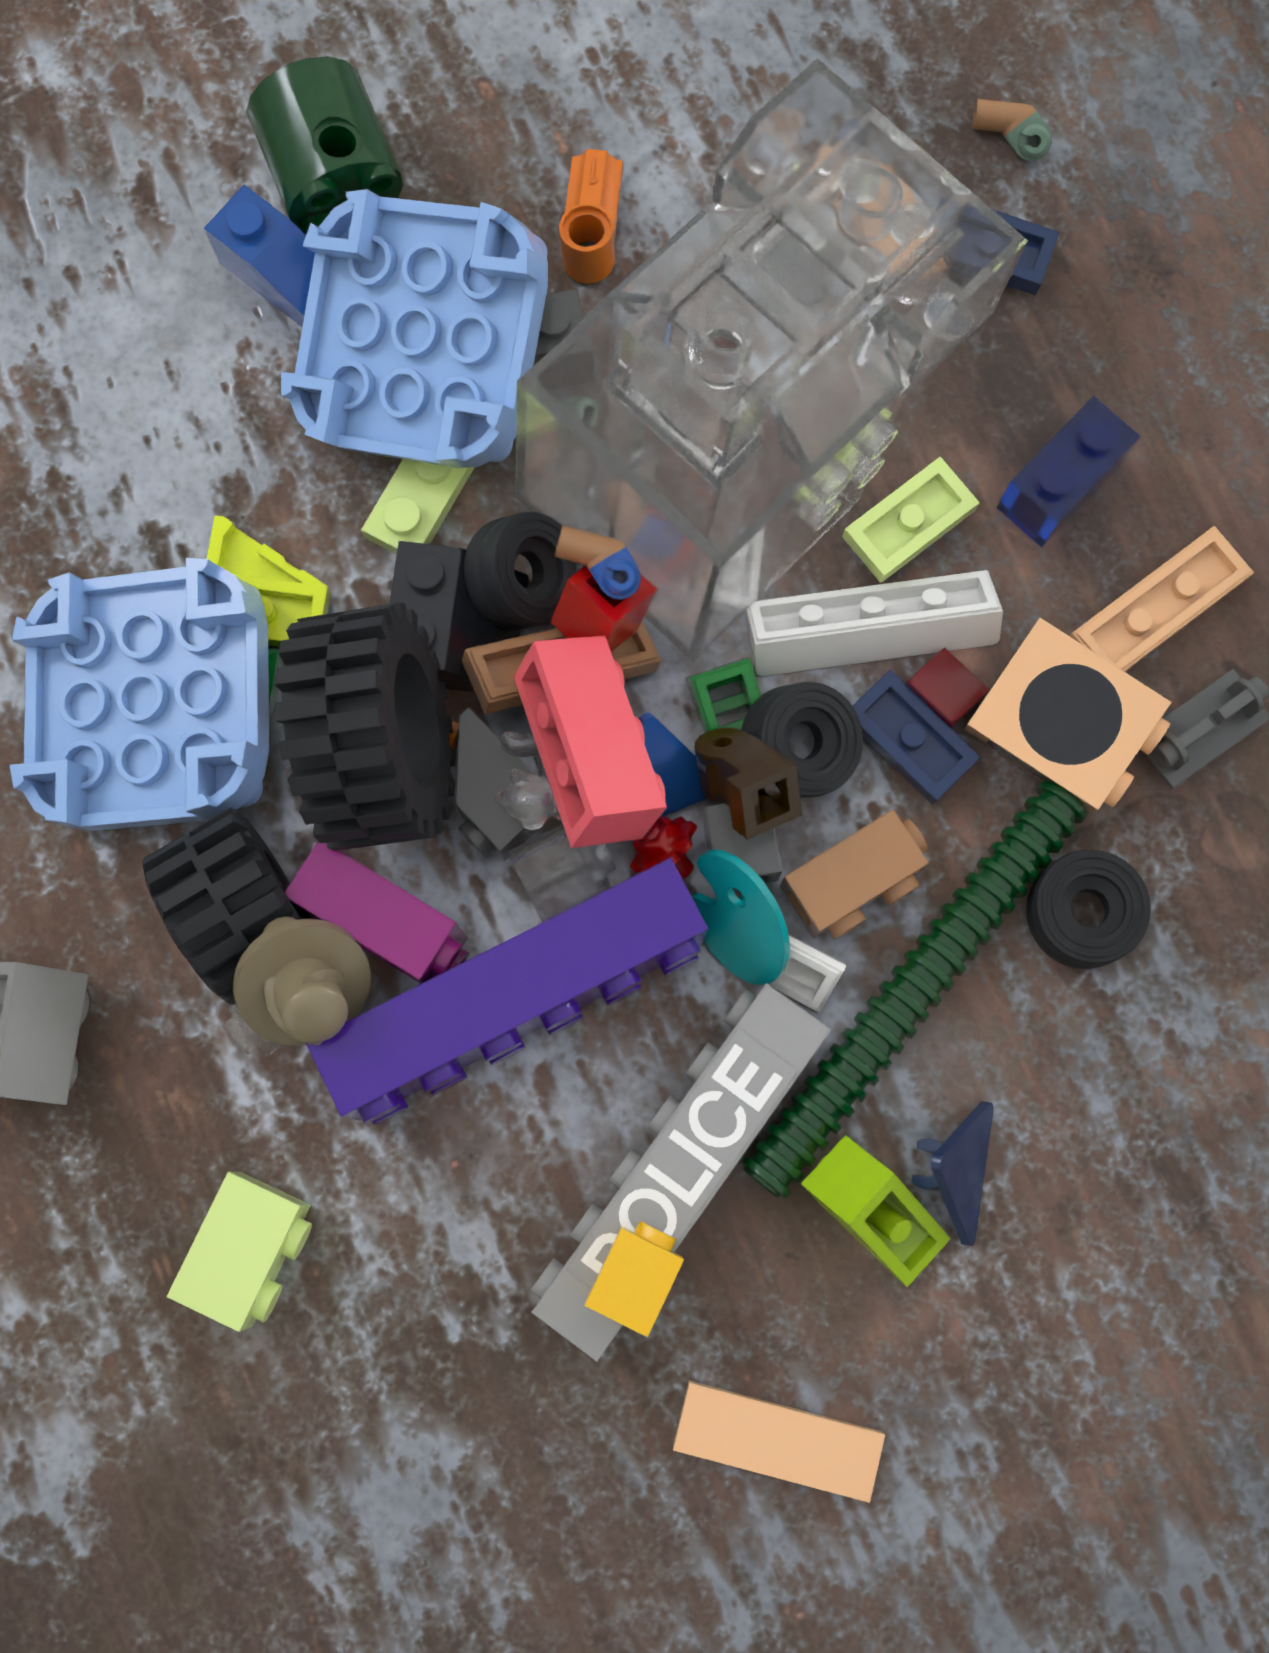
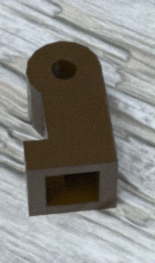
(743, 776)

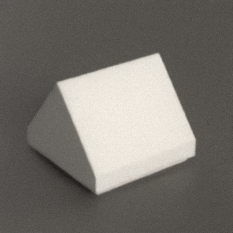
(808, 975)

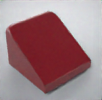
(947, 687)

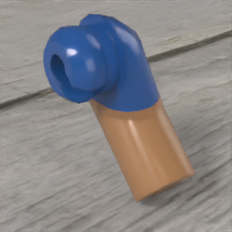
(605, 559)

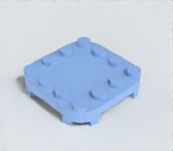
(418, 329)
(144, 698)

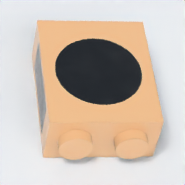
(1070, 717)

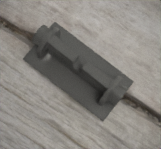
(1209, 725)

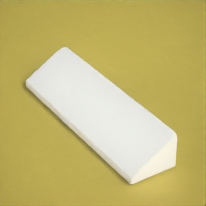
(874, 623)

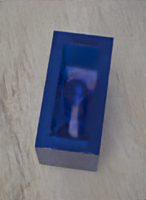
(1067, 471)

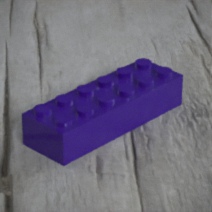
(510, 992)

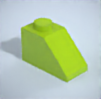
(876, 1210)

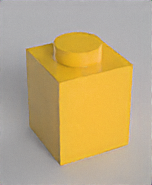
(635, 1278)

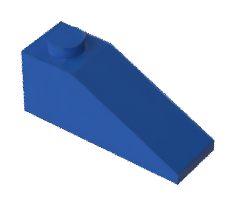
(263, 251)

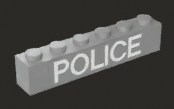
(690, 1156)

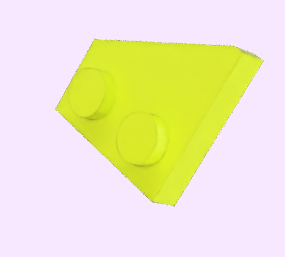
(283, 588)

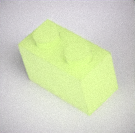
(241, 1252)

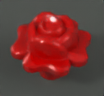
(665, 841)

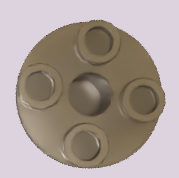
(301, 981)

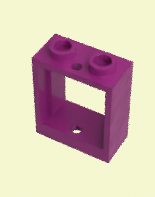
(378, 914)

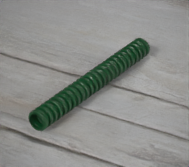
(914, 987)

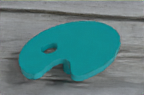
(743, 931)

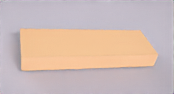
(1165, 601)
(779, 1441)

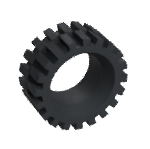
(365, 727)

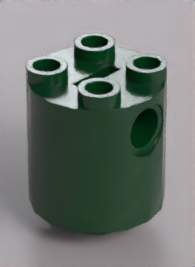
(320, 138)

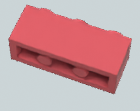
(589, 741)

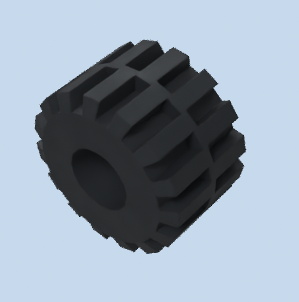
(218, 895)

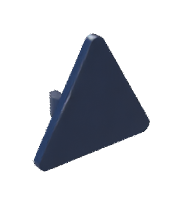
(960, 1170)

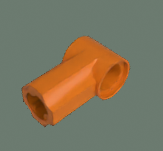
(591, 216)

